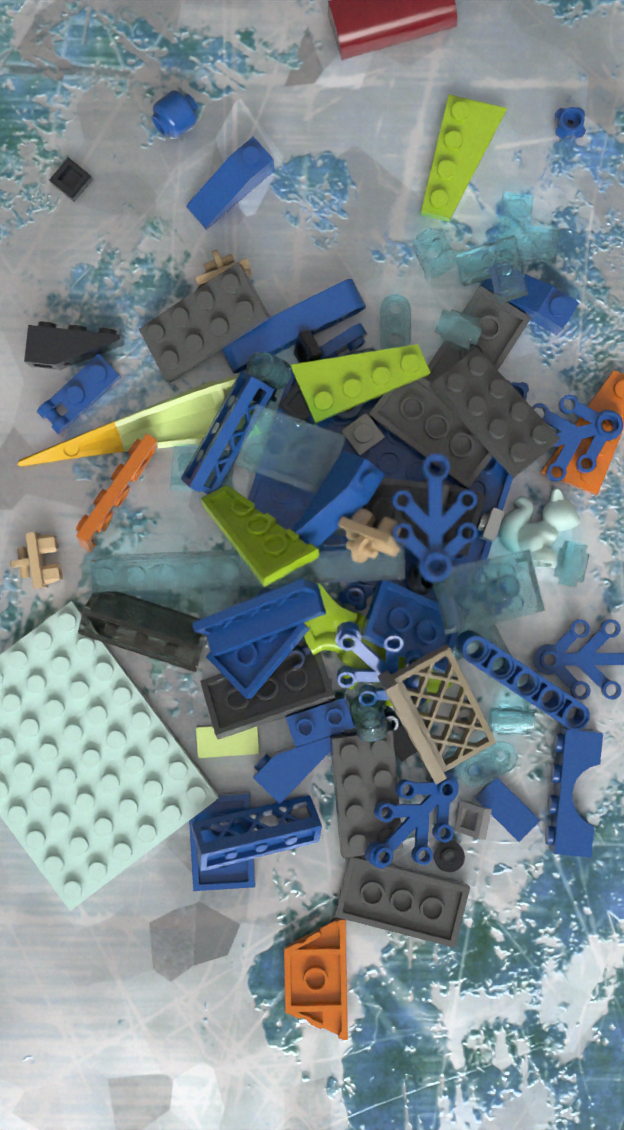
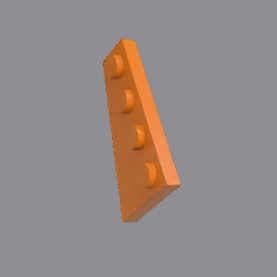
(608, 397)
(100, 518)

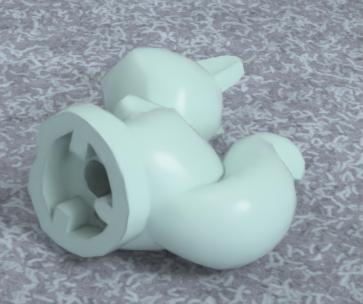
(520, 535)

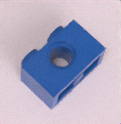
(320, 721)

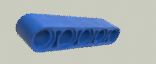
(283, 328)
(532, 690)

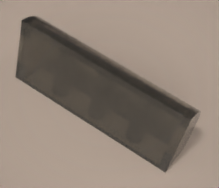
(143, 628)

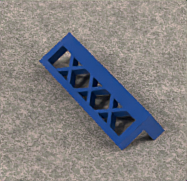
(223, 431)
(262, 616)
(255, 842)

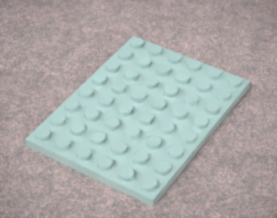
(86, 760)

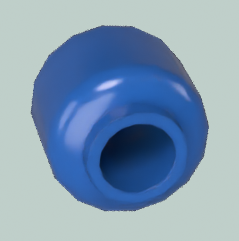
(174, 114)

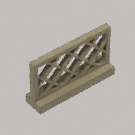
(412, 718)

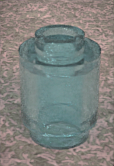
(458, 328)
(269, 369)
(571, 563)
(511, 719)

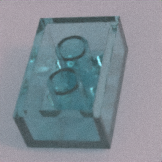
(289, 448)
(489, 592)

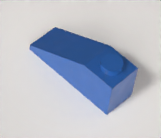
(231, 182)
(544, 304)
(340, 495)
(290, 766)

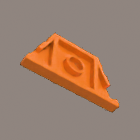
(318, 978)

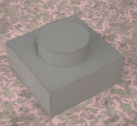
(363, 434)
(489, 524)
(473, 820)

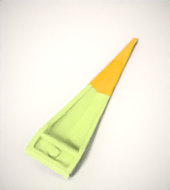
(172, 422)

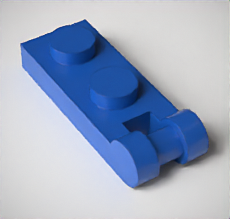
(79, 393)

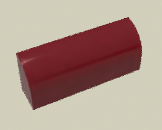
(377, 24)

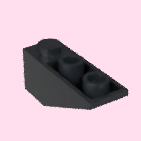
(62, 348)

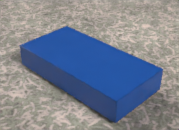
(507, 809)

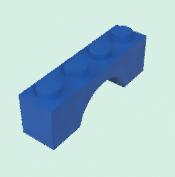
(576, 753)

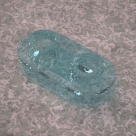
(395, 324)
(368, 720)
(488, 765)

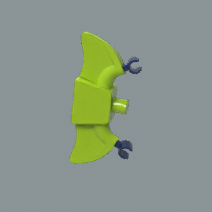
(322, 637)

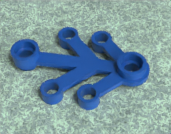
(572, 435)
(435, 524)
(584, 659)
(378, 665)
(417, 818)

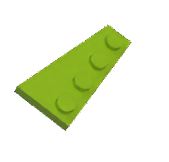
(460, 146)
(351, 380)
(256, 536)

